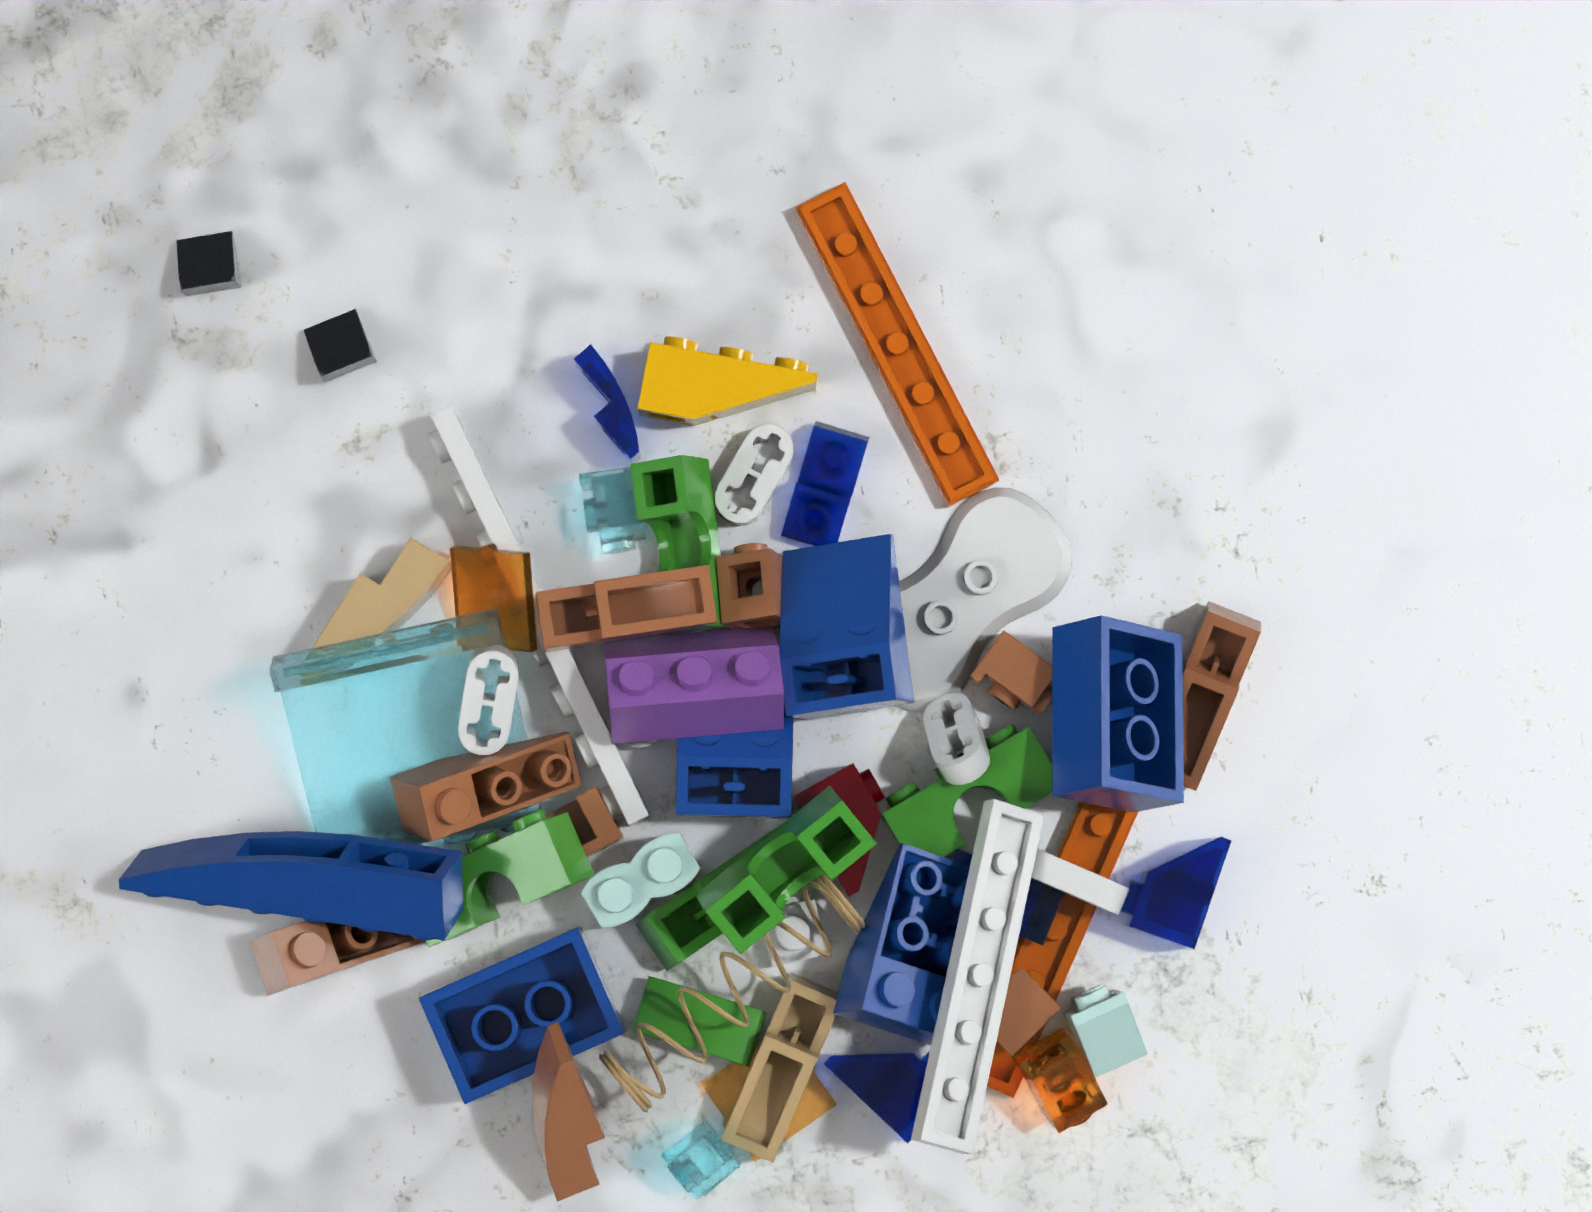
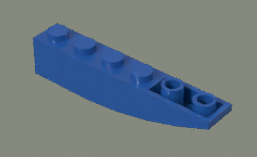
(312, 878)

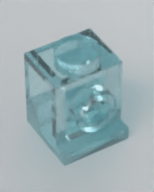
(612, 510)
(700, 1159)

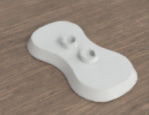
(990, 568)

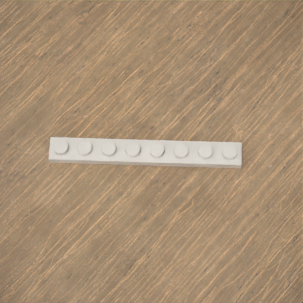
(572, 690)

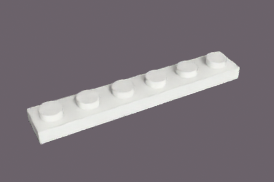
(977, 977)

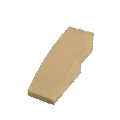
(387, 606)
(781, 1068)

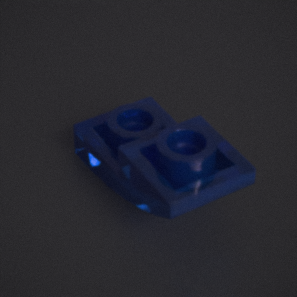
(825, 485)

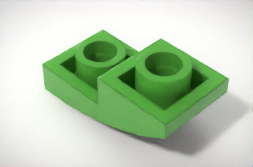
(720, 1036)

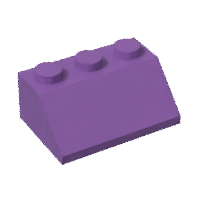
(694, 684)

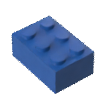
(1117, 714)
(498, 1016)

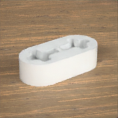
(742, 467)
(501, 702)
(964, 736)
(1079, 882)

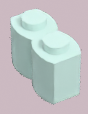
(627, 889)

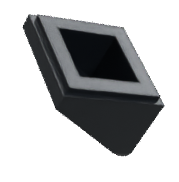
(207, 263)
(339, 345)

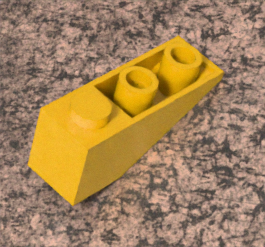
(705, 386)

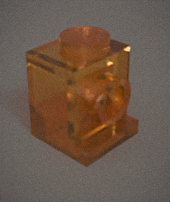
(1060, 1080)

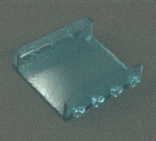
(383, 709)

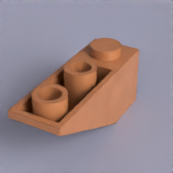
(478, 788)
(318, 950)

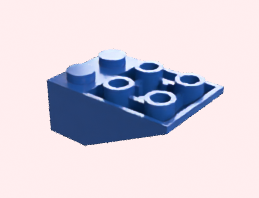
(843, 629)
(736, 774)
(905, 950)

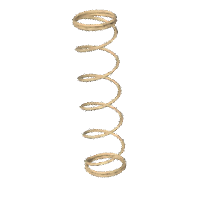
(634, 1087)

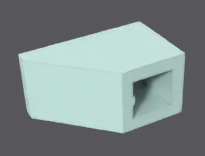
(1104, 1029)

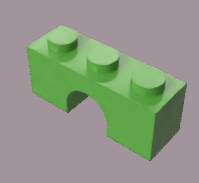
(679, 506)
(1016, 772)
(536, 858)
(754, 890)

